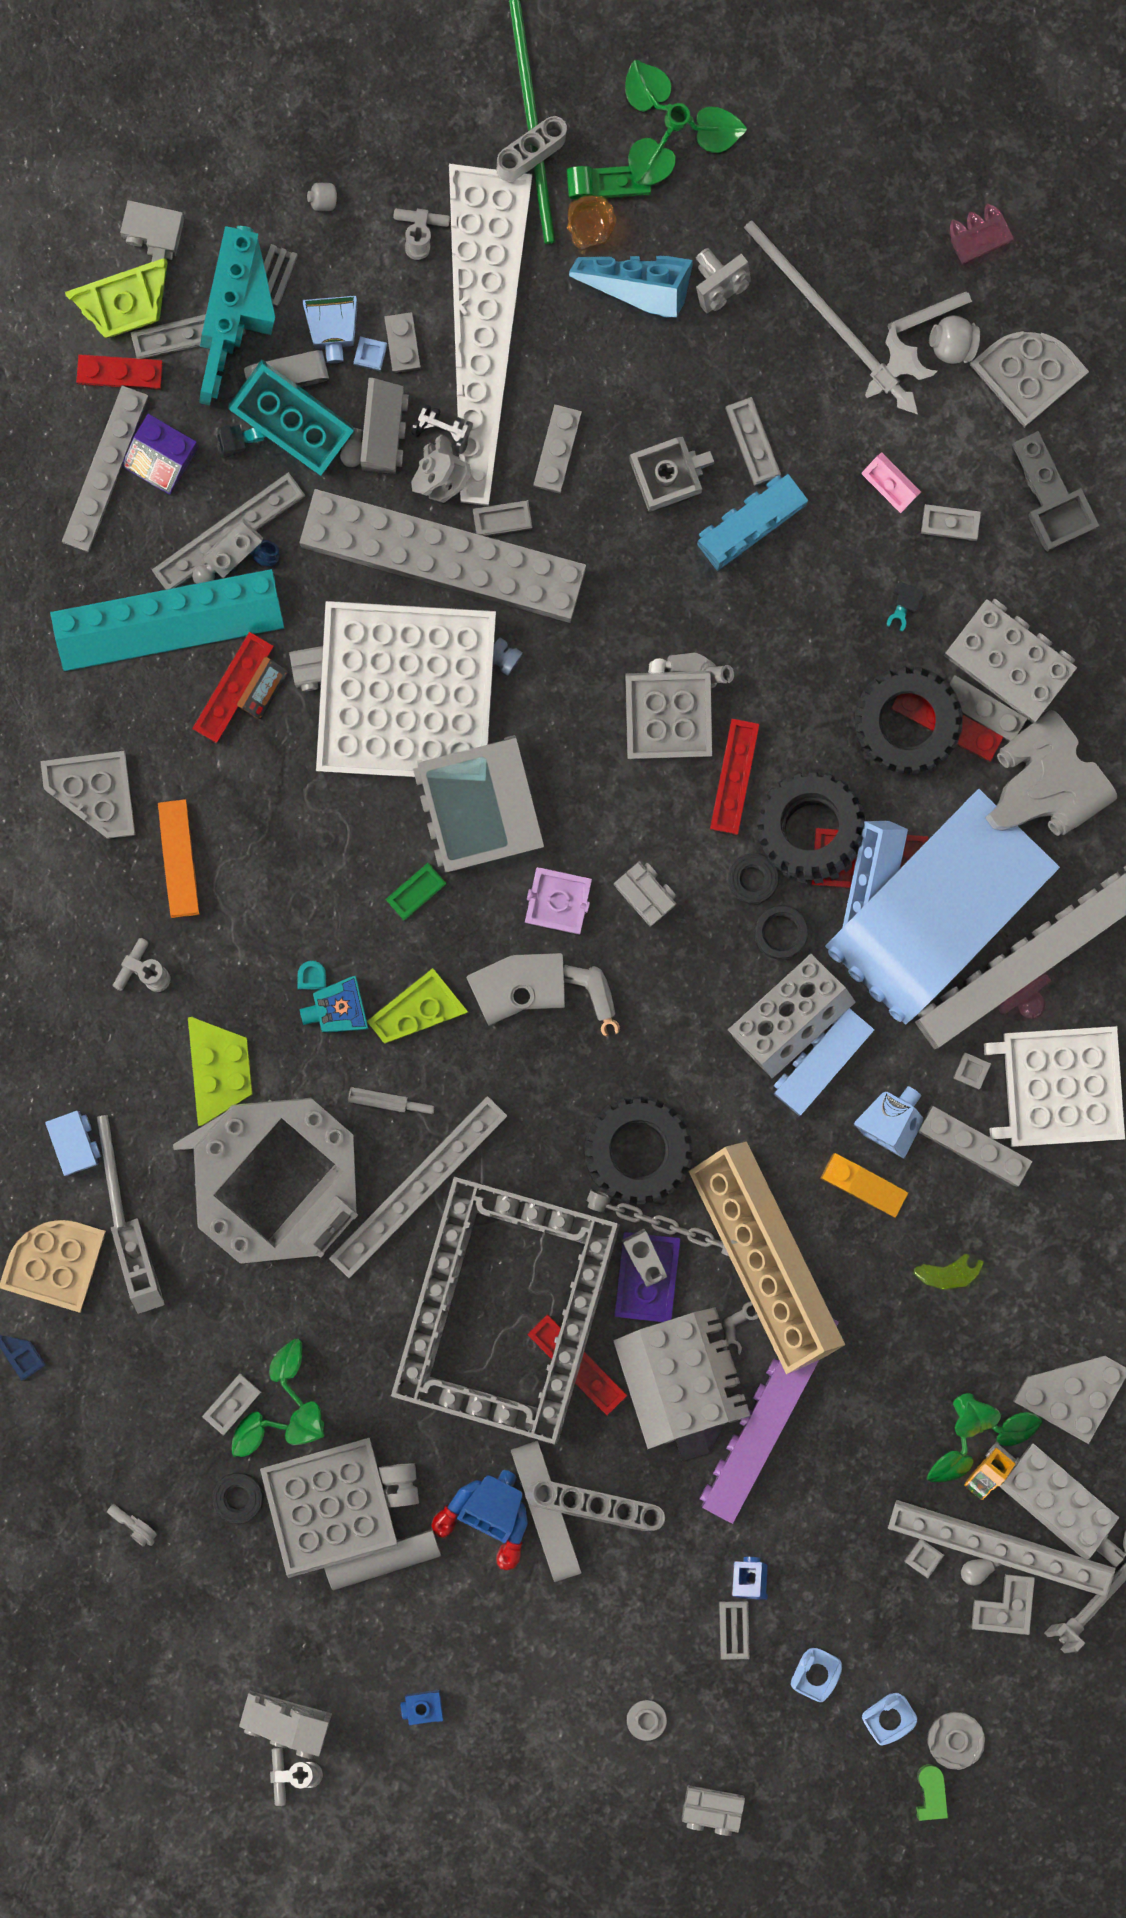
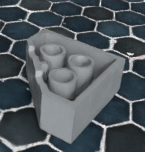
(286, 1723)

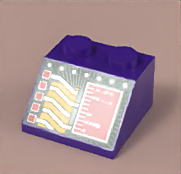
(159, 454)

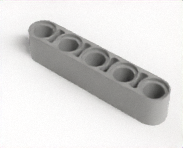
(608, 1506)
(548, 1523)

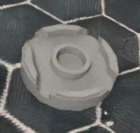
(956, 1740)

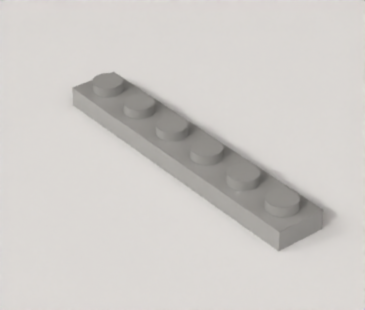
(105, 469)

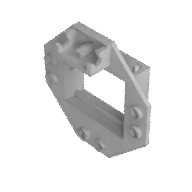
(317, 1218)

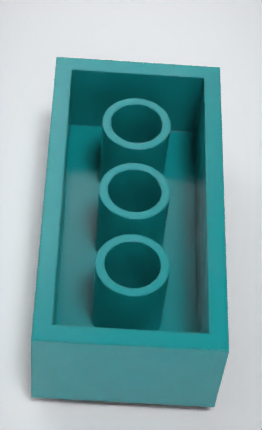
(291, 417)

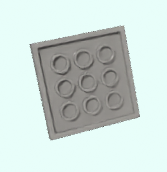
(328, 1507)

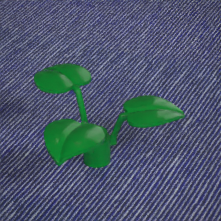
(648, 159)
(976, 1418)
(304, 1423)

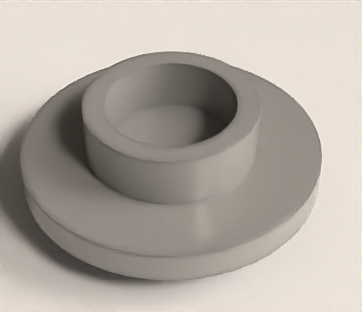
(646, 1720)

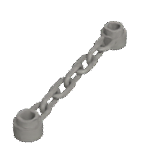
(599, 1201)

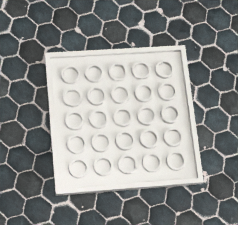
(402, 686)

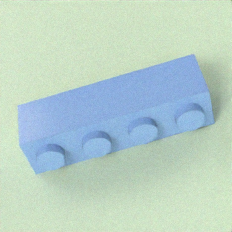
(876, 862)
(823, 1062)

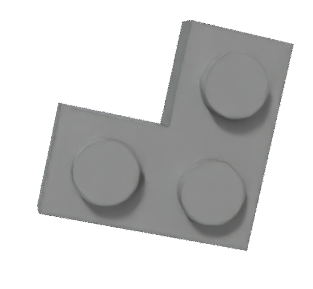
(1012, 1613)

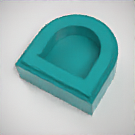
(311, 976)

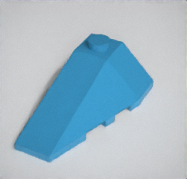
(648, 285)

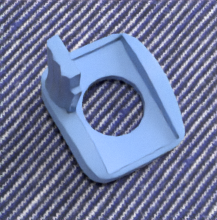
(817, 1656)
(897, 1702)

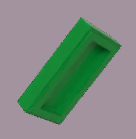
(416, 891)

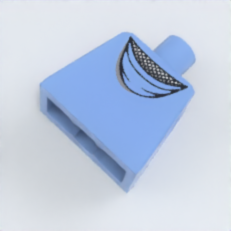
(892, 1121)

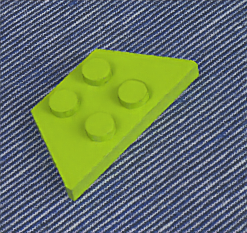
(124, 299)
(219, 1069)

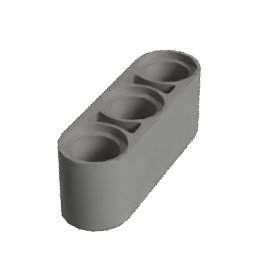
(537, 137)
(301, 369)

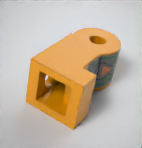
(988, 1477)

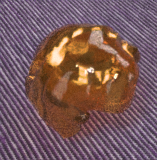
(590, 221)

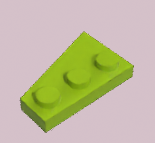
(417, 1008)

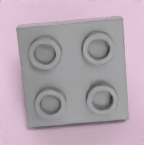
(720, 280)

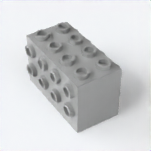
(1011, 660)

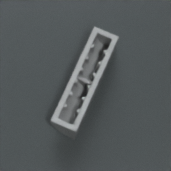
(409, 1552)

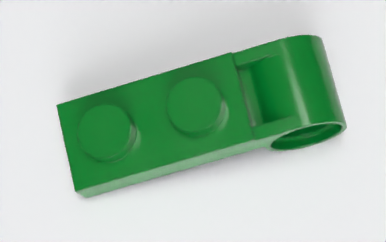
(603, 182)

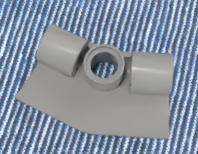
(535, 973)

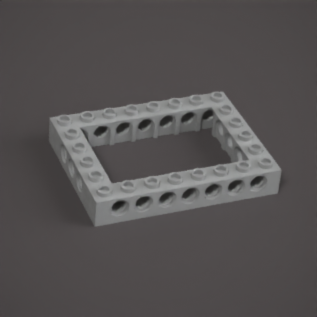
(413, 1377)

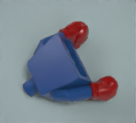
(492, 1509)

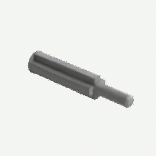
(386, 1101)

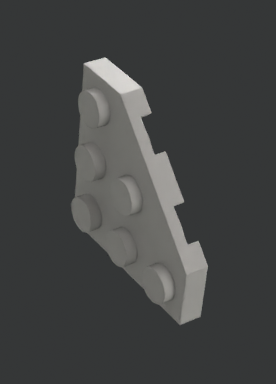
(94, 790)
(1074, 1395)

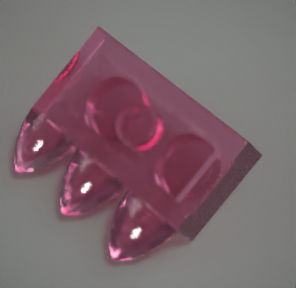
(981, 236)

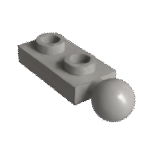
(228, 552)

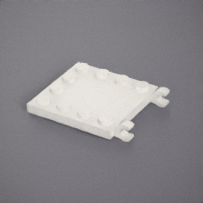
(1061, 1086)

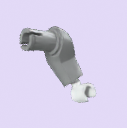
(693, 662)

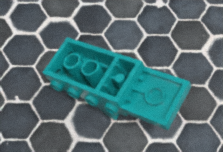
(236, 302)

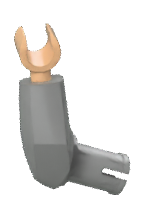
(599, 991)

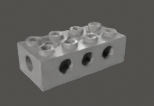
(791, 1015)

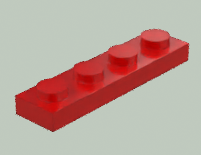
(231, 687)
(973, 737)
(734, 776)
(590, 1377)

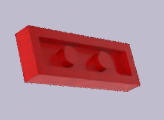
(119, 372)

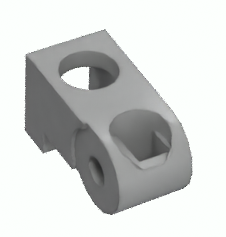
(644, 1257)

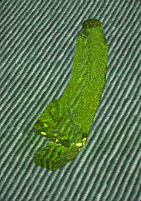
(951, 1276)

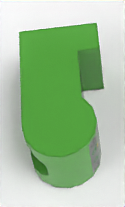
(934, 1795)

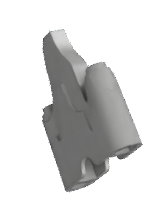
(1053, 780)

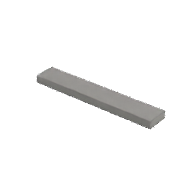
(255, 512)

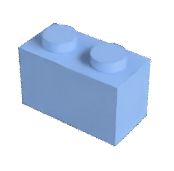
(73, 1143)

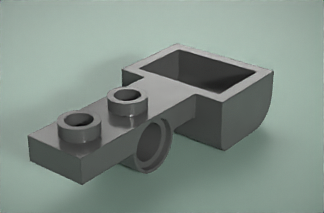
(1061, 514)

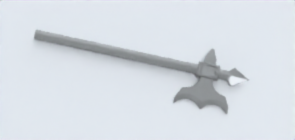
(902, 357)

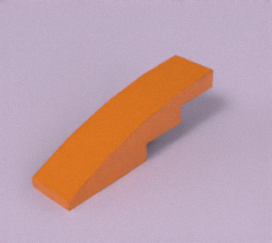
(178, 858)

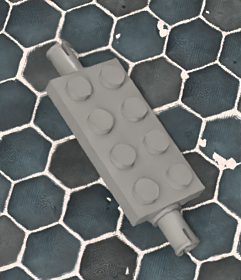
(1061, 1503)

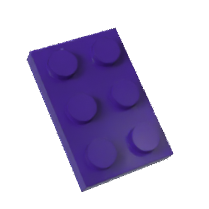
(651, 1302)

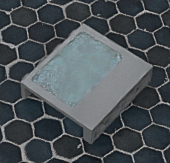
(479, 804)

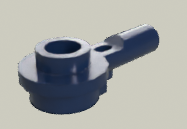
(266, 553)

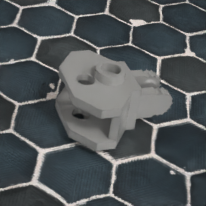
(439, 470)

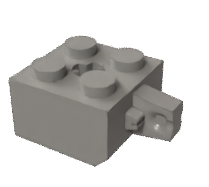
(676, 459)

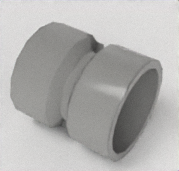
(399, 1484)

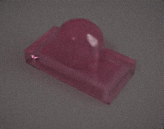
(1029, 1001)

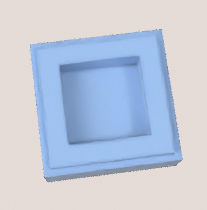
(370, 354)

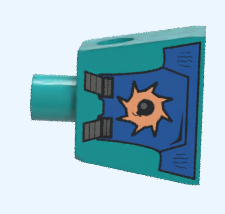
(337, 1008)

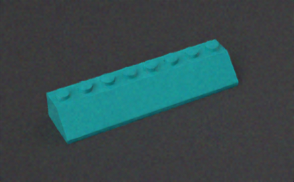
(167, 620)

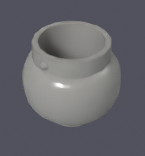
(955, 340)

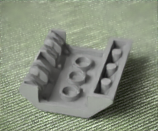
(679, 1377)

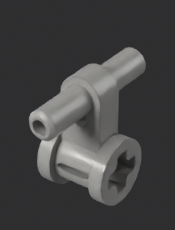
(418, 234)
(143, 969)
(294, 1776)

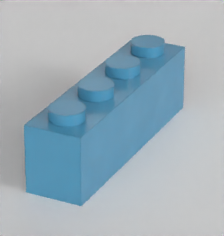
(752, 522)

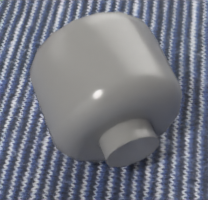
(322, 196)

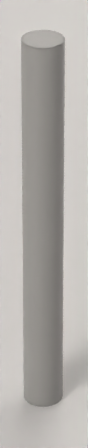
(111, 1171)

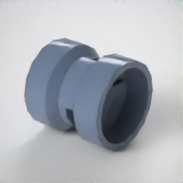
(505, 657)

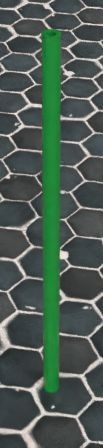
(531, 117)

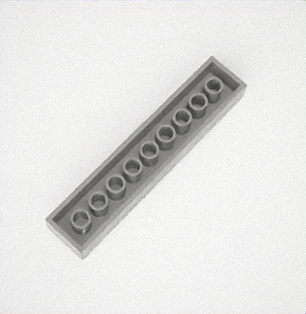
(442, 555)
(1025, 963)

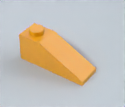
(864, 1185)

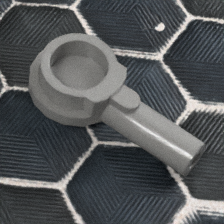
(141, 1532)

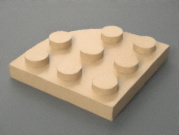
(54, 1263)

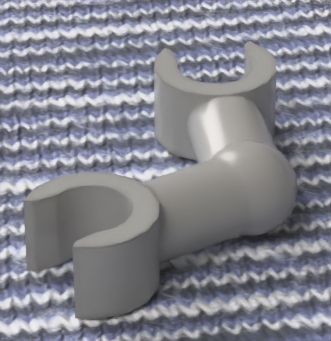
(730, 1322)

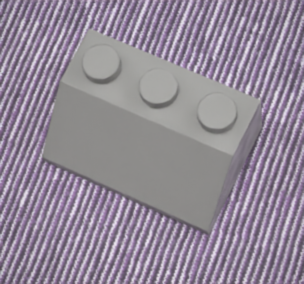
(383, 427)

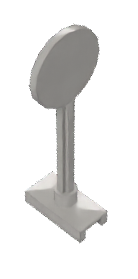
(1070, 1631)

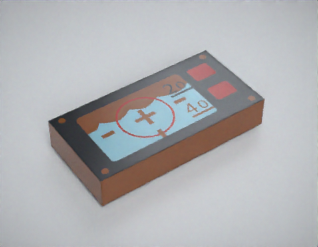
(262, 688)

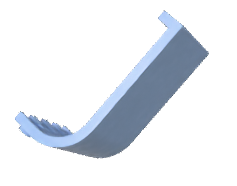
(940, 909)

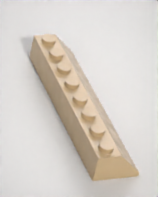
(766, 1257)

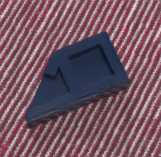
(21, 1355)

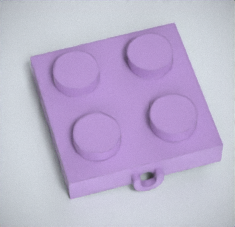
(558, 900)

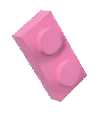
(891, 482)

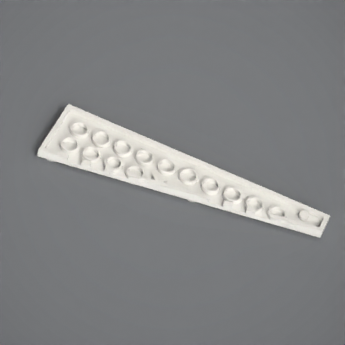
(486, 259)

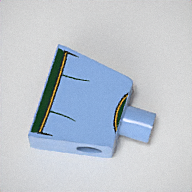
(332, 324)

